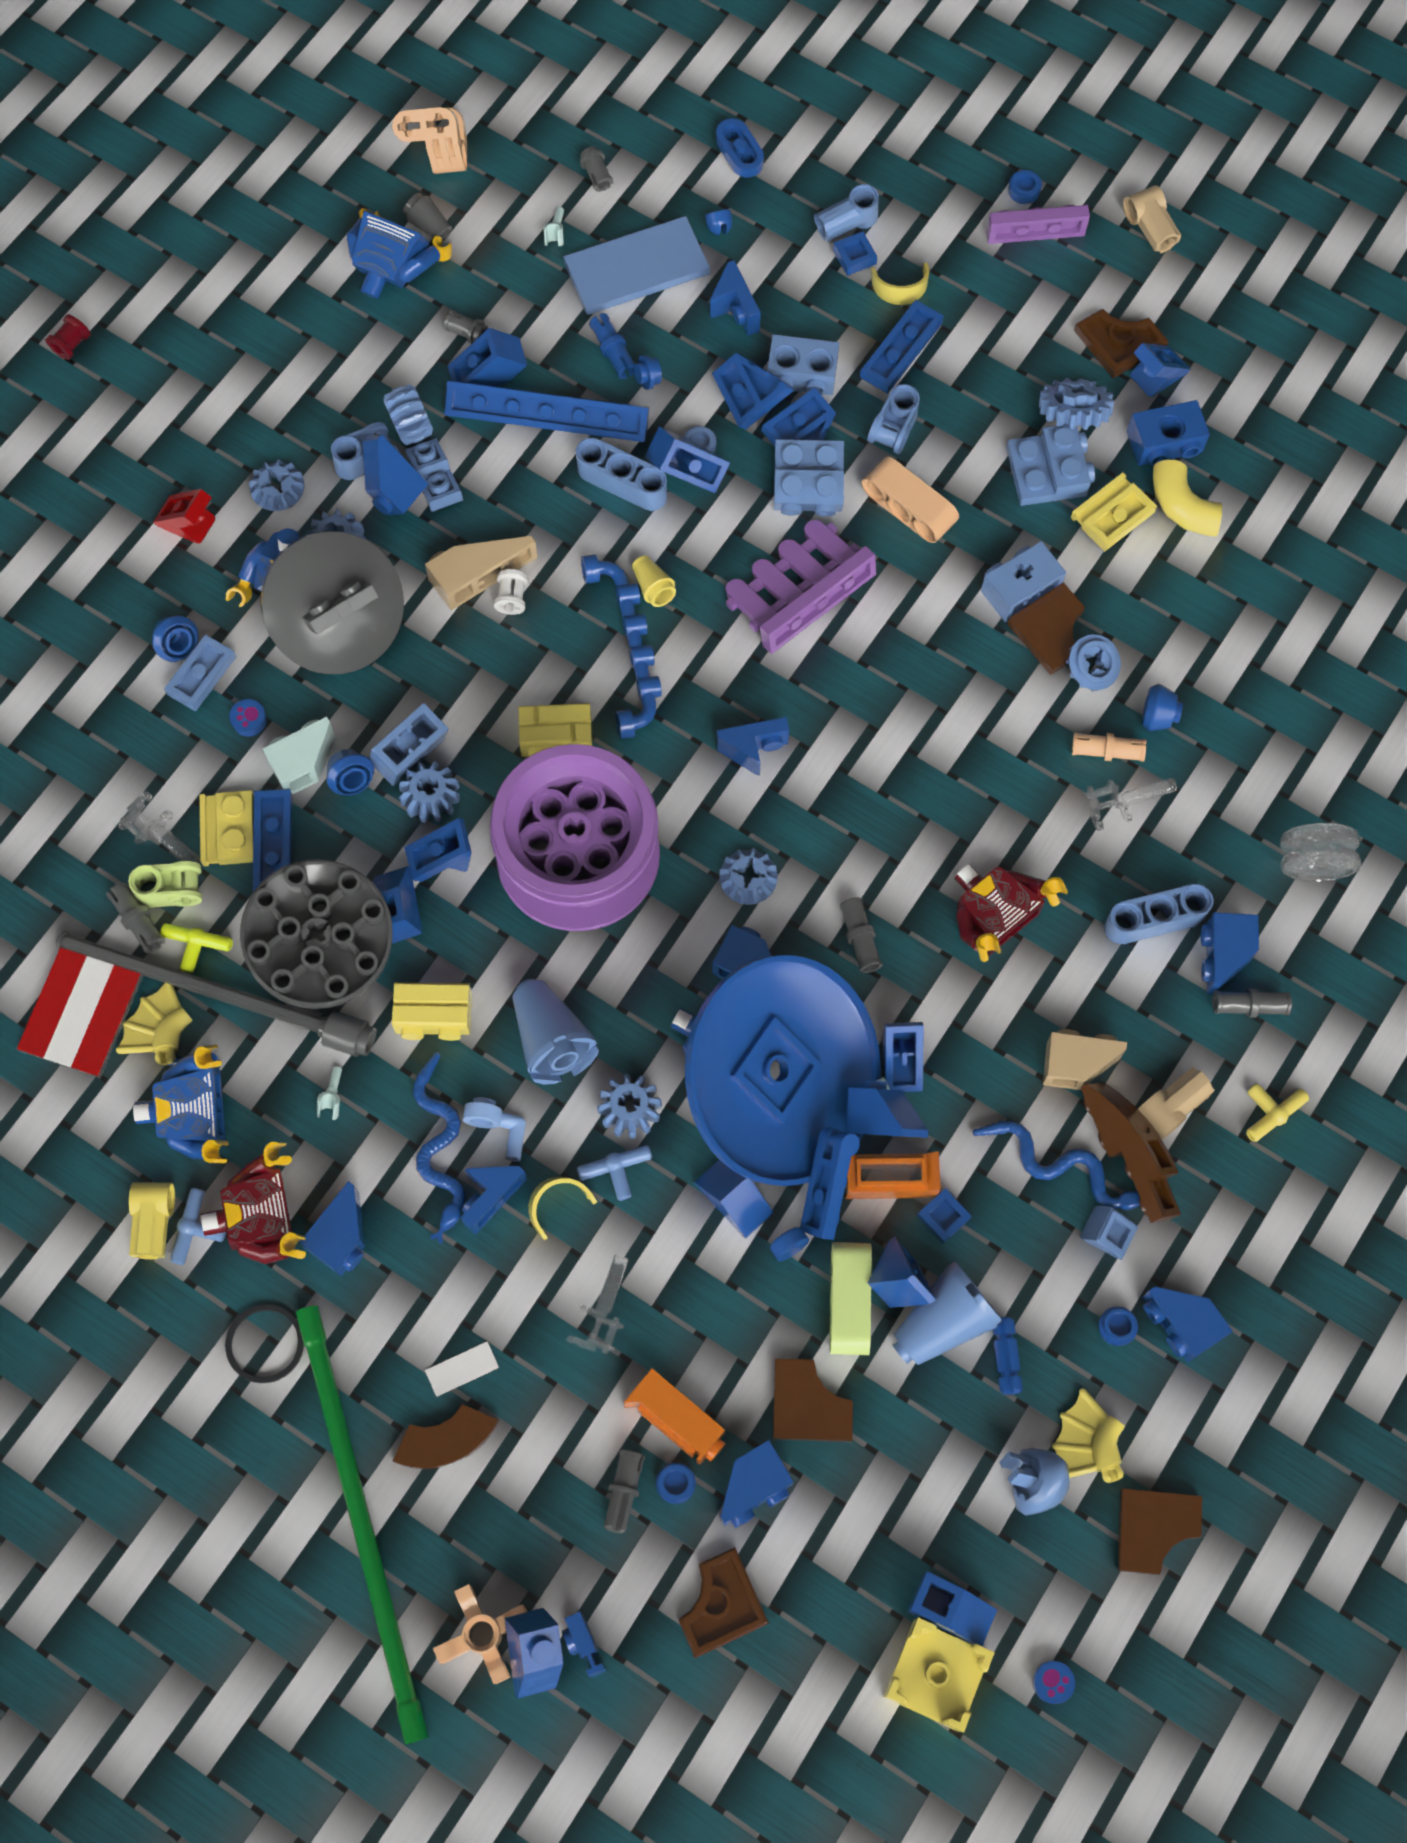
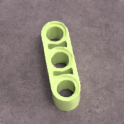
(850, 1298)

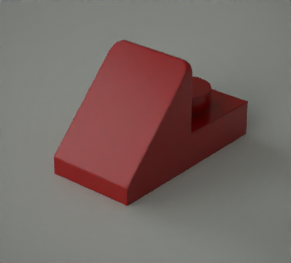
(187, 515)

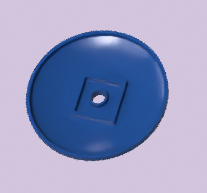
(823, 1044)

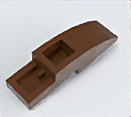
(1129, 1134)

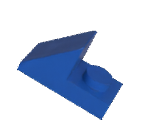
(734, 296)
(1157, 368)
(744, 741)
(439, 850)
(498, 1187)

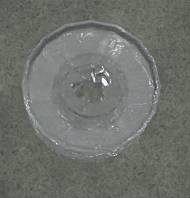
(1320, 852)

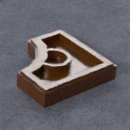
(1116, 340)
(1048, 626)
(805, 1407)
(1152, 1525)
(725, 1605)

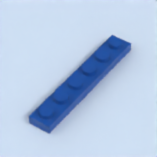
(546, 411)

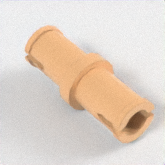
(1109, 747)

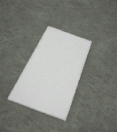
(461, 1369)

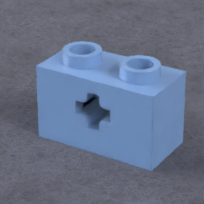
(1022, 580)
(408, 744)

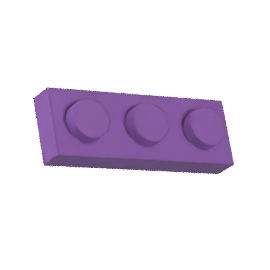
(1037, 224)

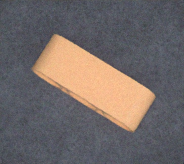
(910, 499)

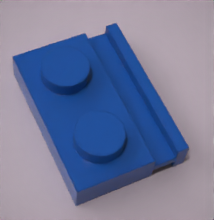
(580, 1640)

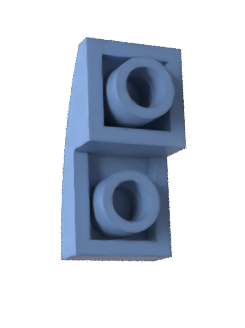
(433, 466)

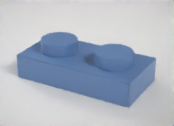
(200, 673)

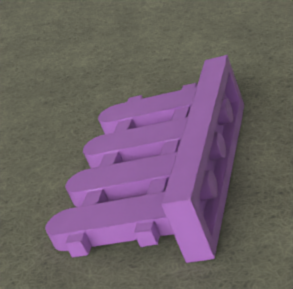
(811, 599)

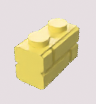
(553, 726)
(432, 1010)

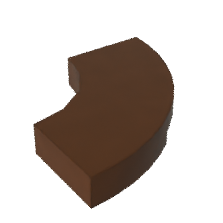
(447, 1442)

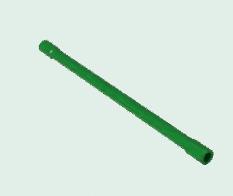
(408, 1705)

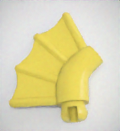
(156, 1026)
(1090, 1440)

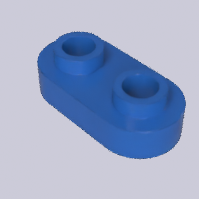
(742, 150)

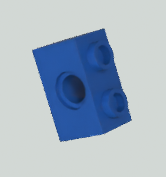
(1181, 421)

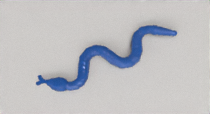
(1125, 1201)
(452, 1212)

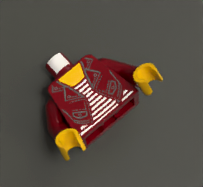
(1000, 906)
(257, 1211)

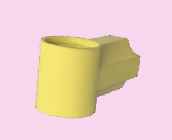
(150, 1206)

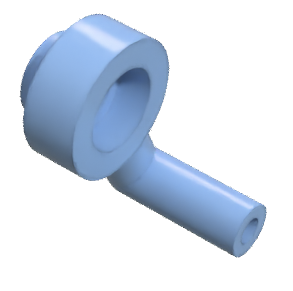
(485, 1114)

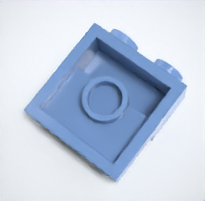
(1050, 465)
(809, 477)

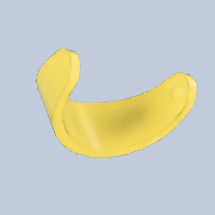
(900, 294)
(541, 1188)

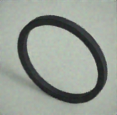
(228, 1344)

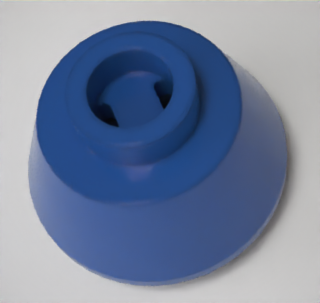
(174, 638)
(1161, 708)
(349, 772)

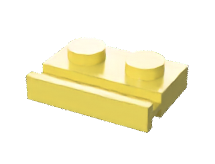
(1113, 512)
(226, 828)

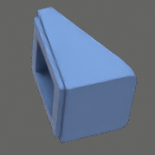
(1109, 1231)

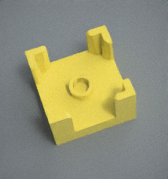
(938, 1675)

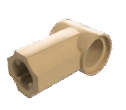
(1149, 211)
(1169, 1107)

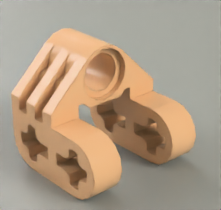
(444, 145)

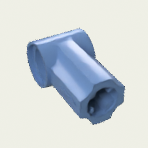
(848, 213)

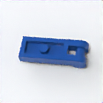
(828, 1182)

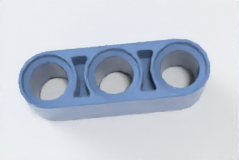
(614, 461)
(1170, 902)

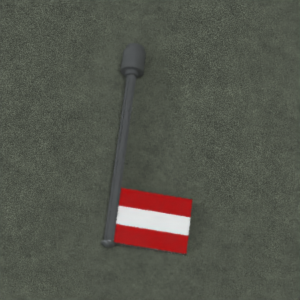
(95, 986)

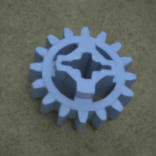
(1076, 403)

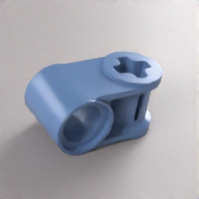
(895, 423)
(352, 446)

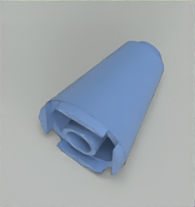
(551, 1034)
(949, 1321)

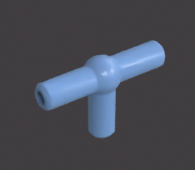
(614, 1164)
(189, 1227)

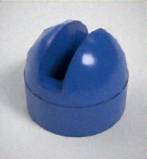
(719, 221)

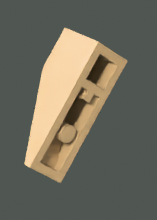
(474, 567)

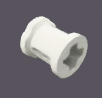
(516, 598)

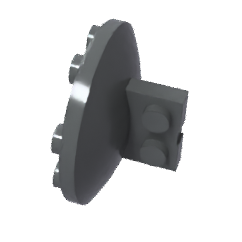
(332, 602)
(316, 933)

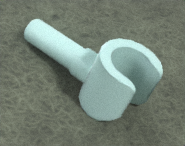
(554, 230)
(330, 1098)

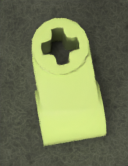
(174, 884)

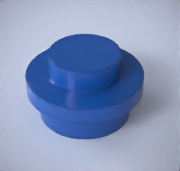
(648, 372)
(1118, 1326)

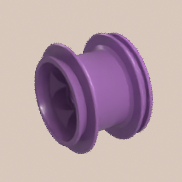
(563, 781)

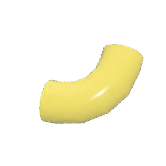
(1181, 503)

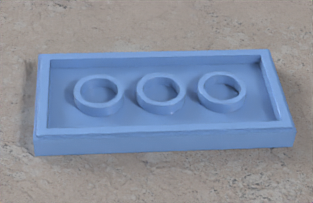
(636, 265)

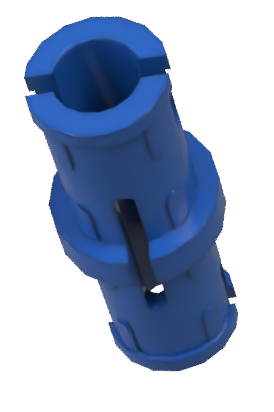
(612, 345)

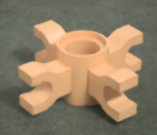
(464, 1643)

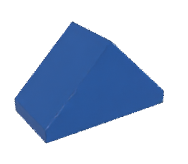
(903, 1055)
(734, 1198)
(900, 1278)

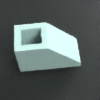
(301, 756)

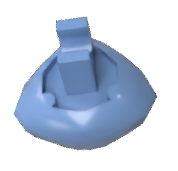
(1037, 1478)

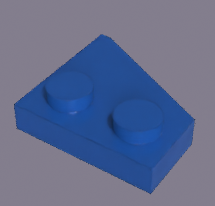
(749, 389)
(802, 420)

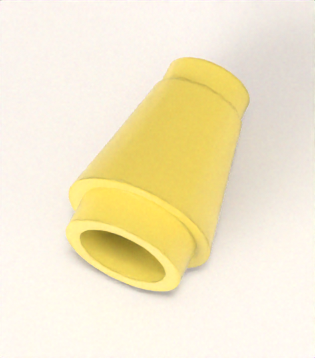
(653, 582)

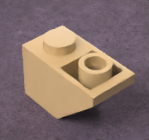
(1079, 1059)

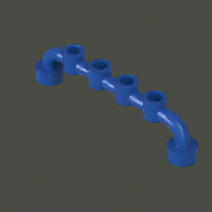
(640, 656)

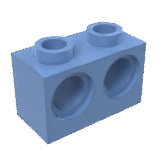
(803, 357)

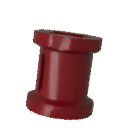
(68, 337)

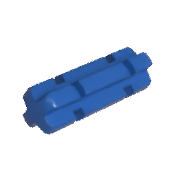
(1007, 1357)

